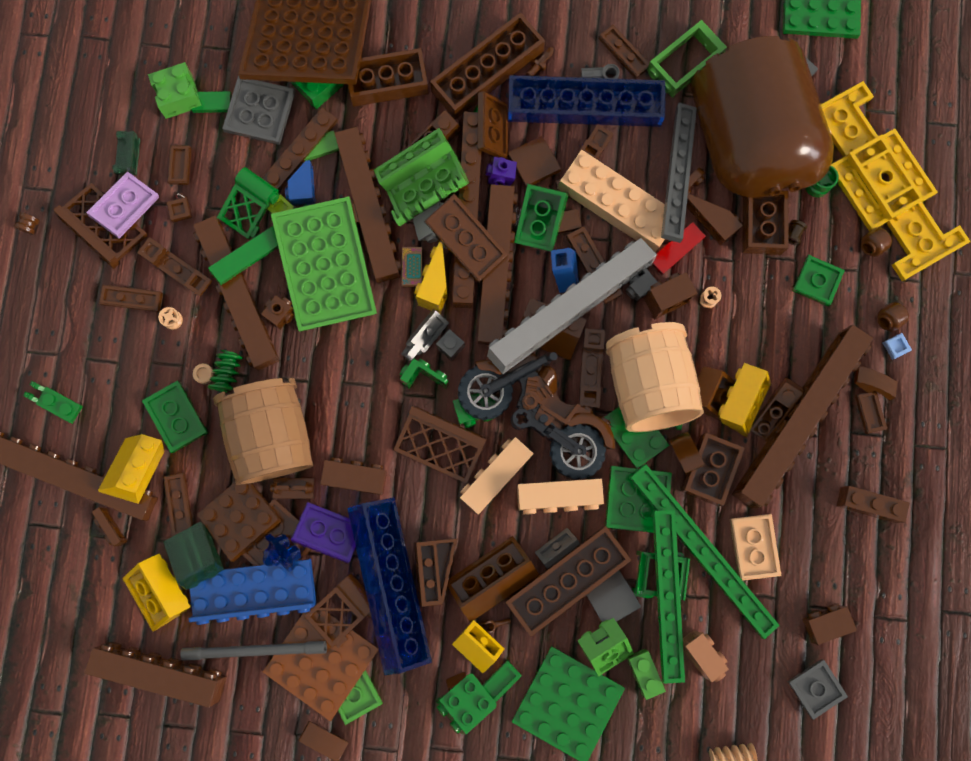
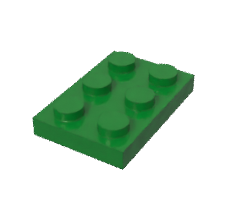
(175, 416)
(637, 446)

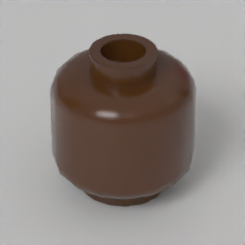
(876, 242)
(892, 316)

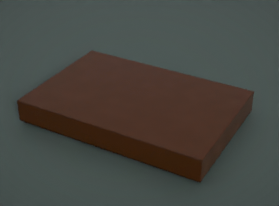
(492, 125)

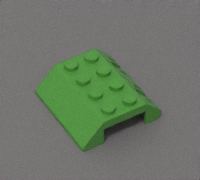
(421, 176)

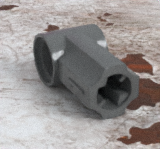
(601, 72)

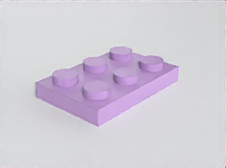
(123, 204)

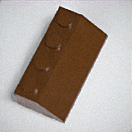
(491, 578)

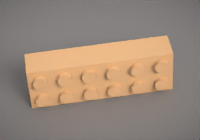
(614, 199)

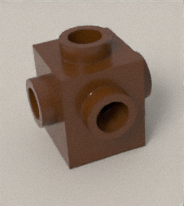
(278, 311)

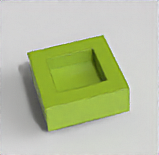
(281, 205)

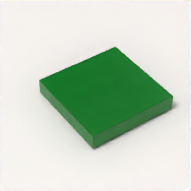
(818, 280)

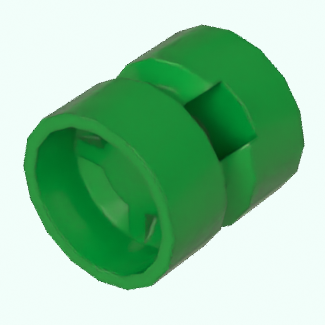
(824, 185)

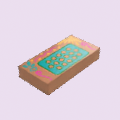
(411, 266)

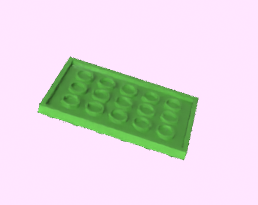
(324, 263)

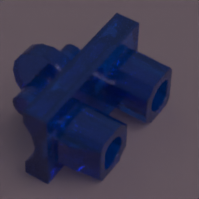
(278, 554)

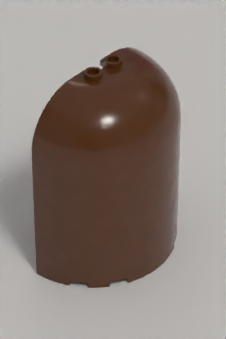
(762, 118)

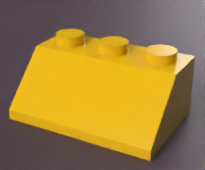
(745, 398)
(133, 468)
(156, 592)

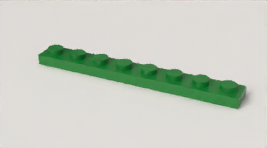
(668, 596)

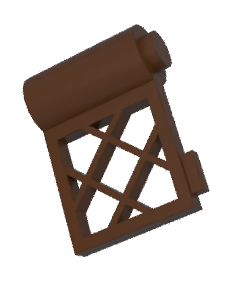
(354, 597)

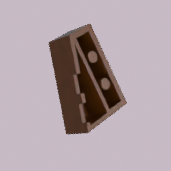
(432, 569)

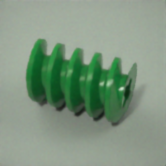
(225, 371)

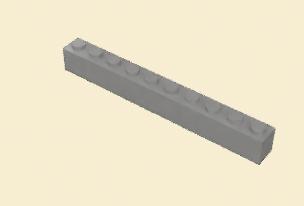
(570, 306)

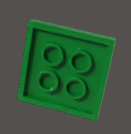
(626, 504)

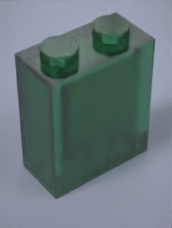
(193, 556)

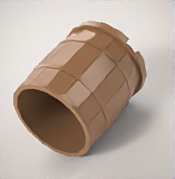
(264, 430)

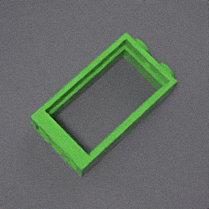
(705, 37)

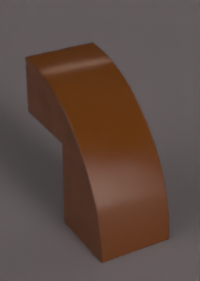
(686, 452)

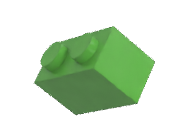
(645, 674)

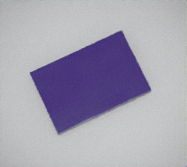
(325, 533)

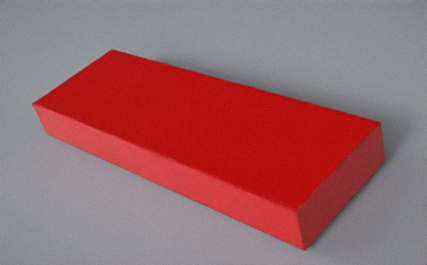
(675, 251)

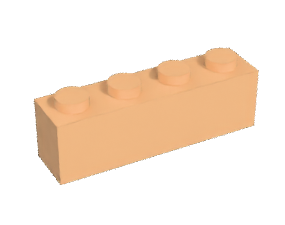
(496, 476)

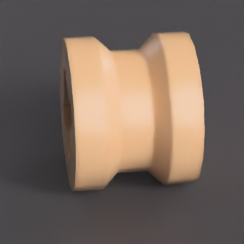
(167, 315)

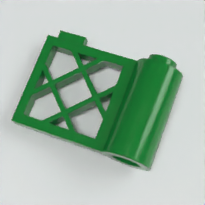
(252, 188)

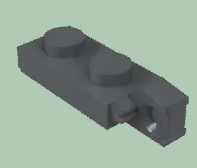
(425, 335)

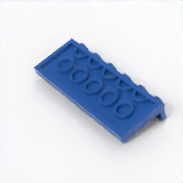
(254, 592)

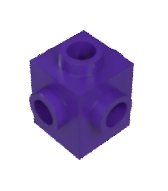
(501, 171)

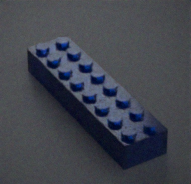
(586, 101)
(389, 586)

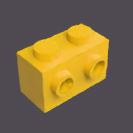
(478, 646)

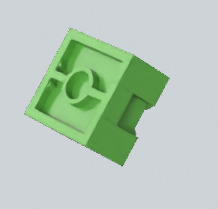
(175, 90)
(605, 646)

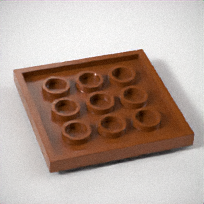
(327, 678)

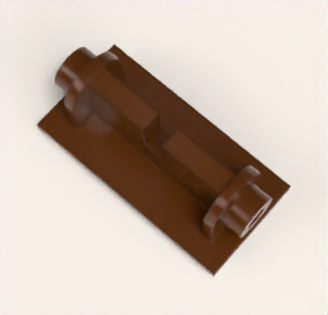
(292, 488)

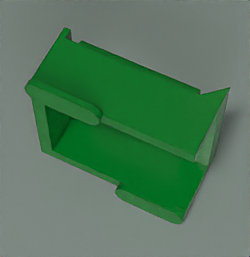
(641, 591)

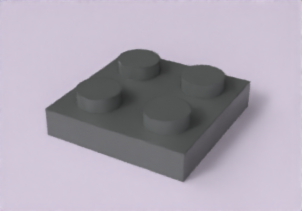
(817, 689)

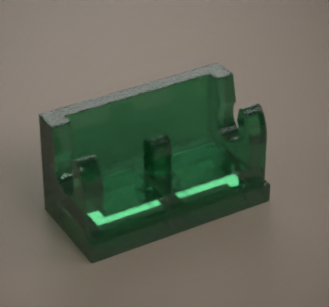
(127, 153)

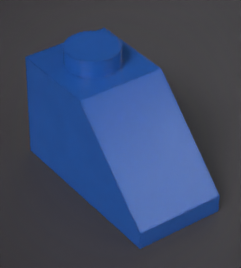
(301, 186)

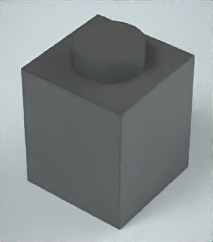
(450, 345)

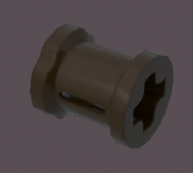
(795, 231)

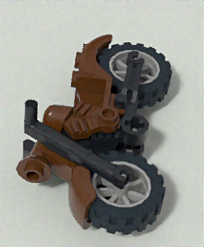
(567, 426)

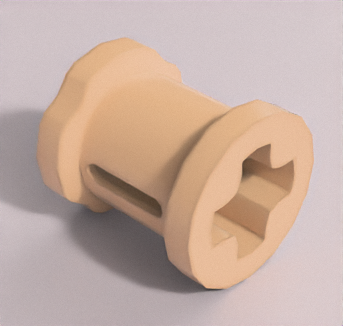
(708, 292)

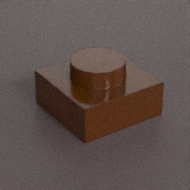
(179, 209)

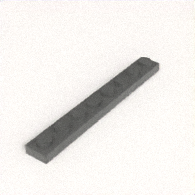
(679, 173)

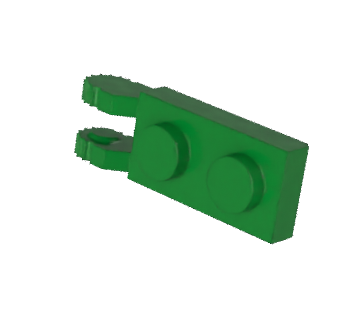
(55, 402)

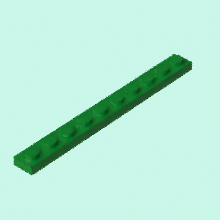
(706, 553)

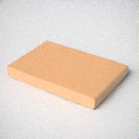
(755, 547)

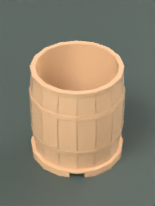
(654, 377)

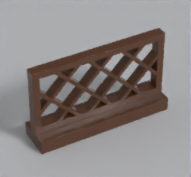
(89, 237)
(448, 428)

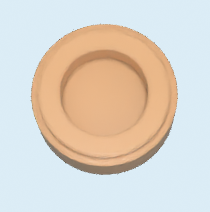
(203, 373)

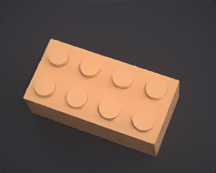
(560, 495)

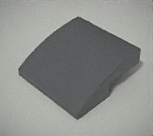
(613, 598)

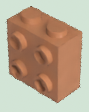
(704, 657)

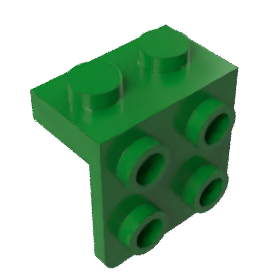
(410, 373)
(466, 704)

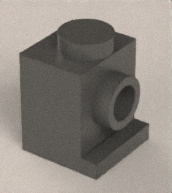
(640, 285)

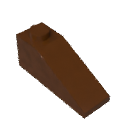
(715, 219)

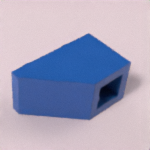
(564, 268)

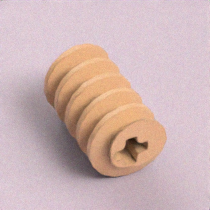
(734, 754)

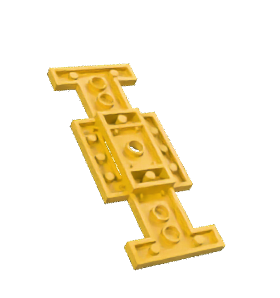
(899, 198)

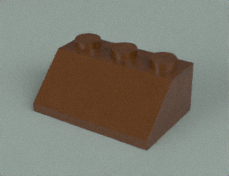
(564, 342)

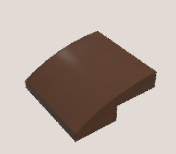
(534, 161)

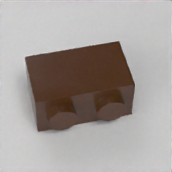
(829, 624)

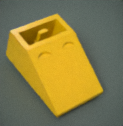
(433, 289)

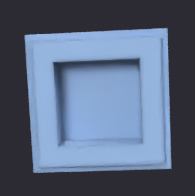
(897, 346)

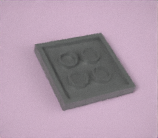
(259, 110)

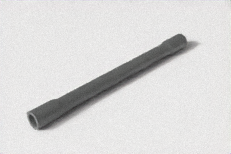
(308, 647)

